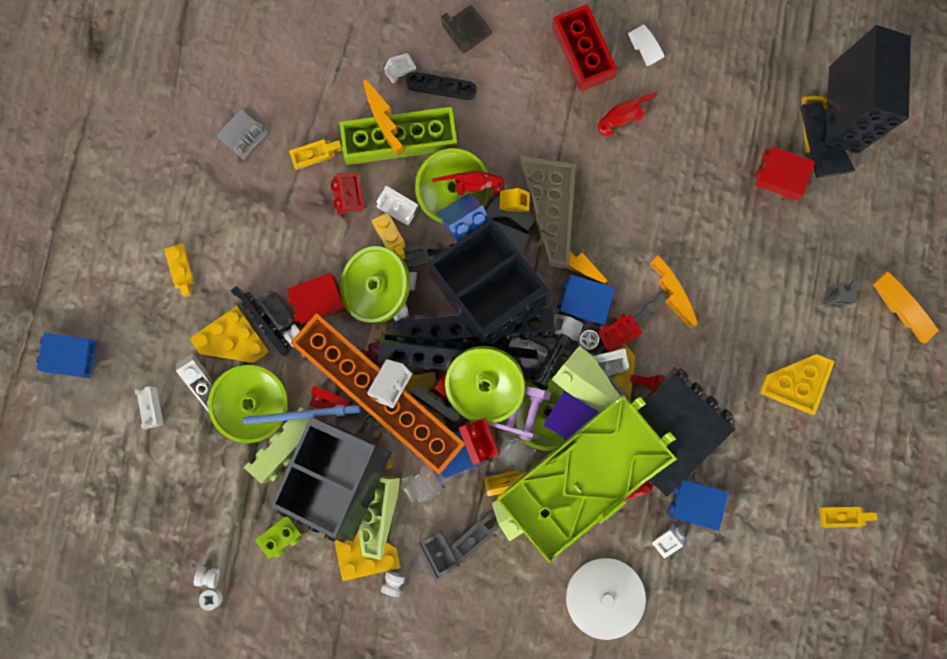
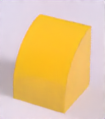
(514, 200)

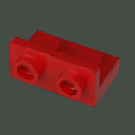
(347, 192)
(619, 333)
(323, 399)
(479, 441)

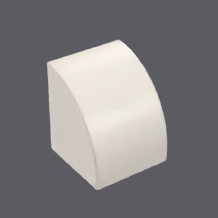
(567, 326)

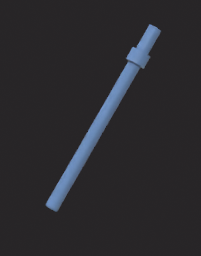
(338, 410)

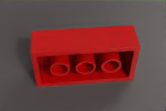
(584, 47)

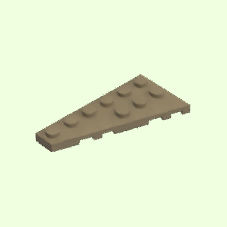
(551, 198)

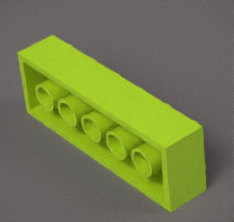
(417, 132)

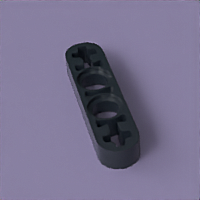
(441, 83)

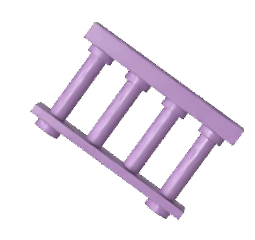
(536, 397)

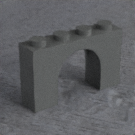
(522, 220)

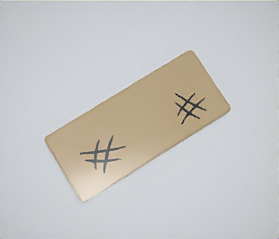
(375, 332)

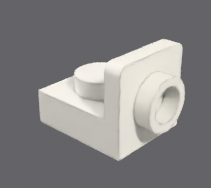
(399, 66)
(669, 541)

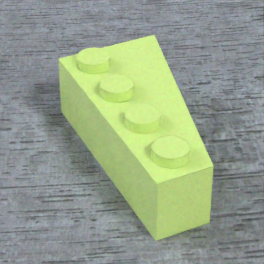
(280, 452)

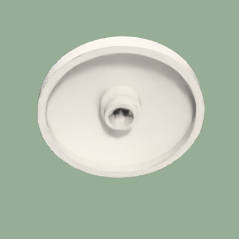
(605, 598)

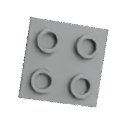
(242, 134)

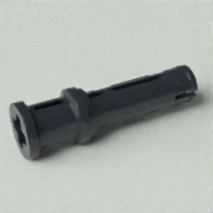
(549, 370)

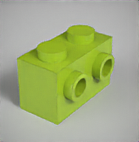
(279, 536)

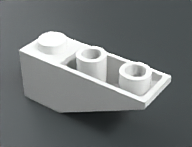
(196, 378)

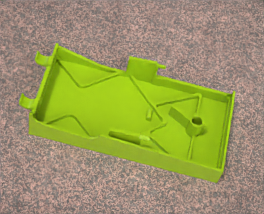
(586, 477)

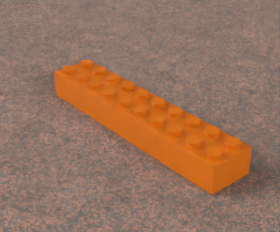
(356, 374)

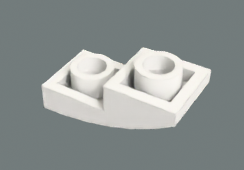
(647, 44)

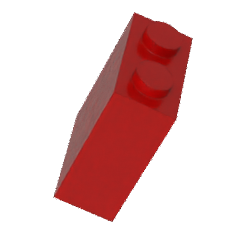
(784, 173)
(315, 296)

